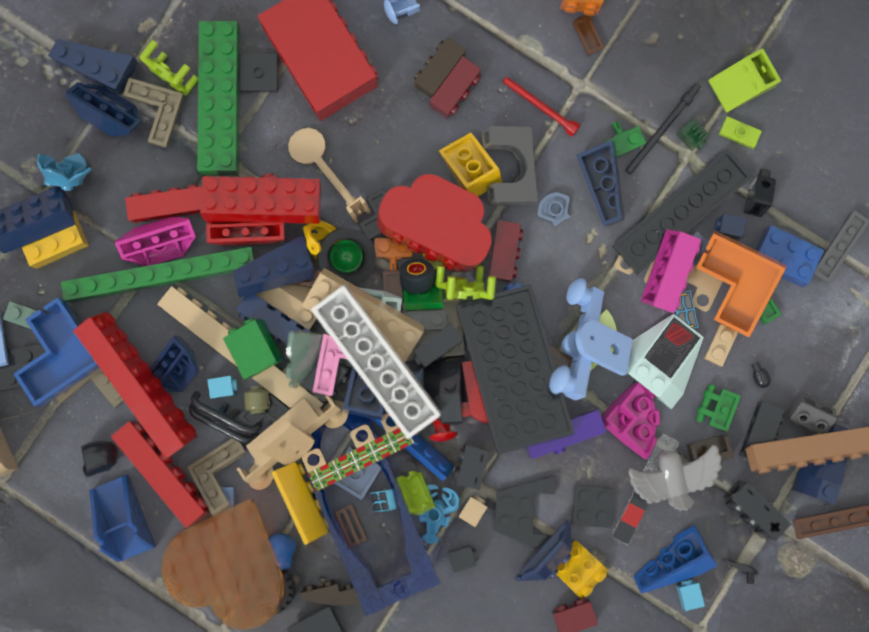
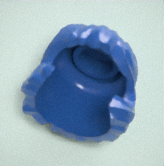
(283, 549)

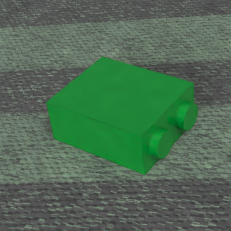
(252, 348)

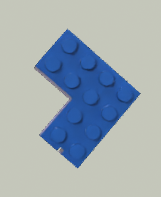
(65, 356)

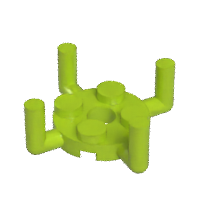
(163, 71)
(461, 288)

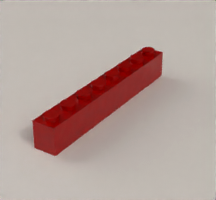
(167, 204)

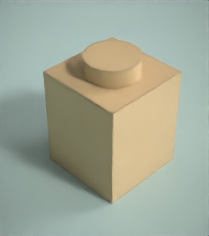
(473, 510)

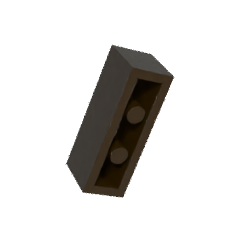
(439, 67)

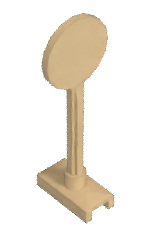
(308, 147)

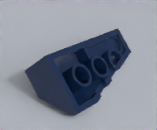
(822, 480)

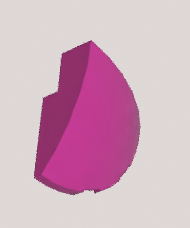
(634, 419)

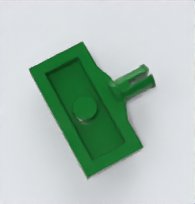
(627, 139)

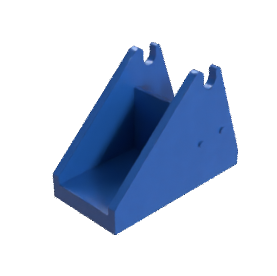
(119, 520)

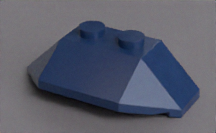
(104, 109)
(175, 365)
(549, 557)

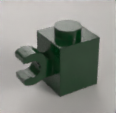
(693, 135)

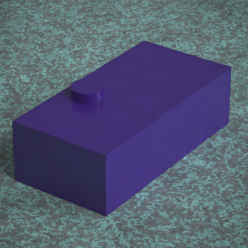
(584, 426)

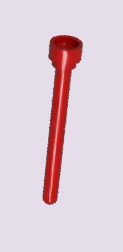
(570, 126)

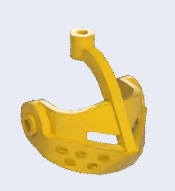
(312, 238)

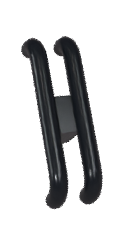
(221, 421)

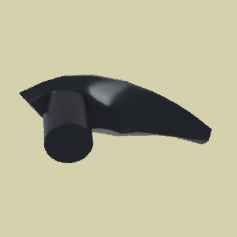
(746, 569)

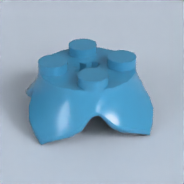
(66, 174)

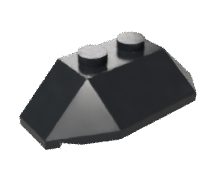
(446, 388)

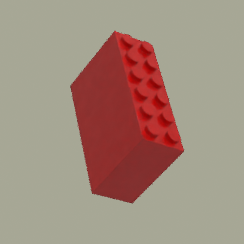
(319, 53)

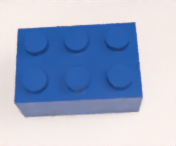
(796, 253)

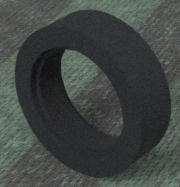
(362, 239)

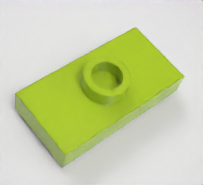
(740, 132)

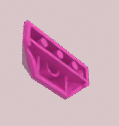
(156, 241)

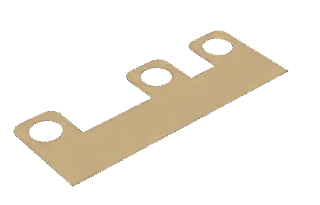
(706, 283)

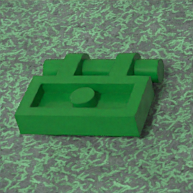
(724, 408)

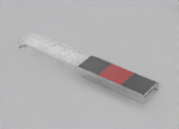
(636, 506)

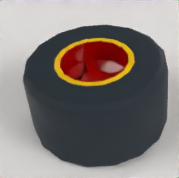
(416, 275)

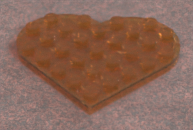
(226, 567)

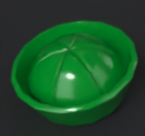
(346, 256)

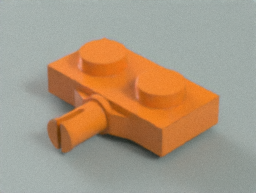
(386, 249)

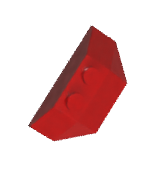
(244, 233)

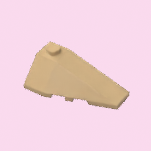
(289, 301)

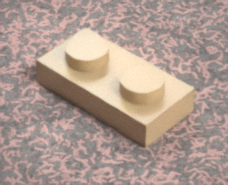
(720, 345)

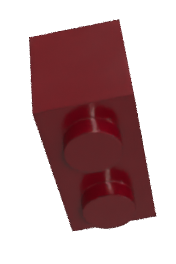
(575, 616)

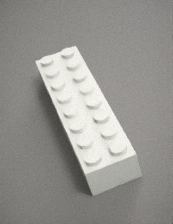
(376, 361)

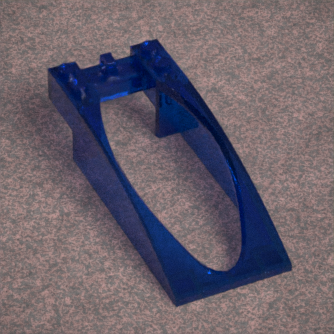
(423, 574)

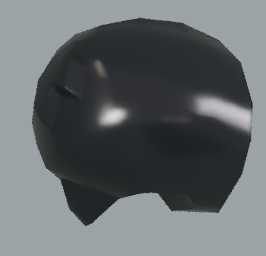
(98, 457)

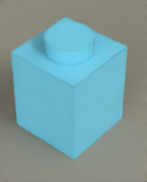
(222, 387)
(690, 595)

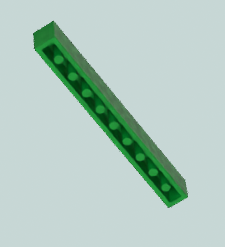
(156, 275)

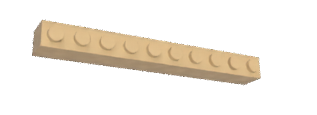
(212, 332)

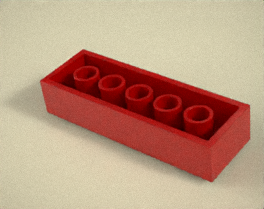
(261, 200)
(161, 473)

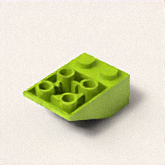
(745, 80)

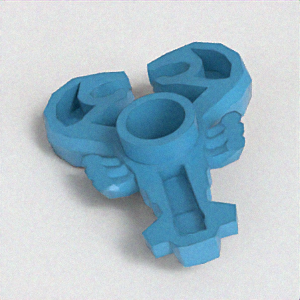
(436, 517)

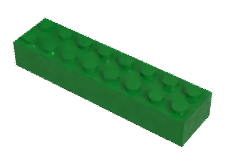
(218, 98)

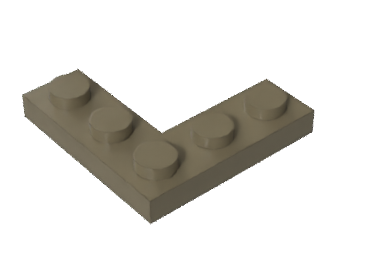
(168, 103)
(101, 382)
(204, 472)

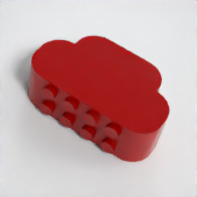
(436, 222)

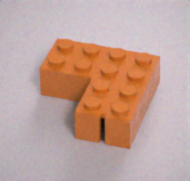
(751, 278)

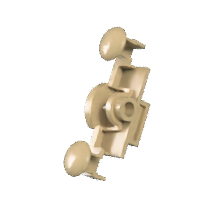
(289, 439)

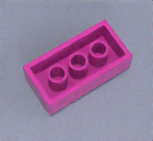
(671, 270)

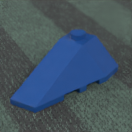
(681, 560)

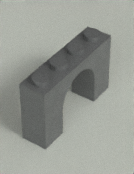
(519, 142)

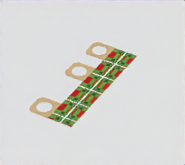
(365, 455)

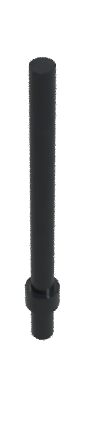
(685, 101)

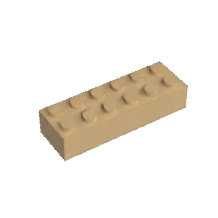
(397, 327)

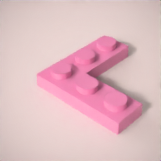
(327, 366)

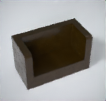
(699, 448)

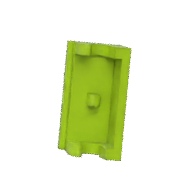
(416, 493)

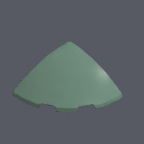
(304, 353)

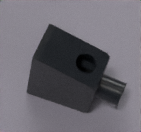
(760, 194)

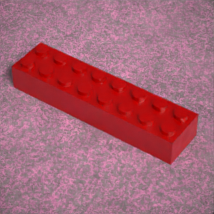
(135, 383)

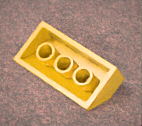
(301, 502)

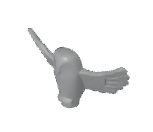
(677, 479)

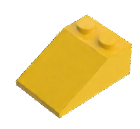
(470, 165)

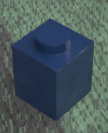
(730, 226)

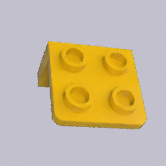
(581, 571)

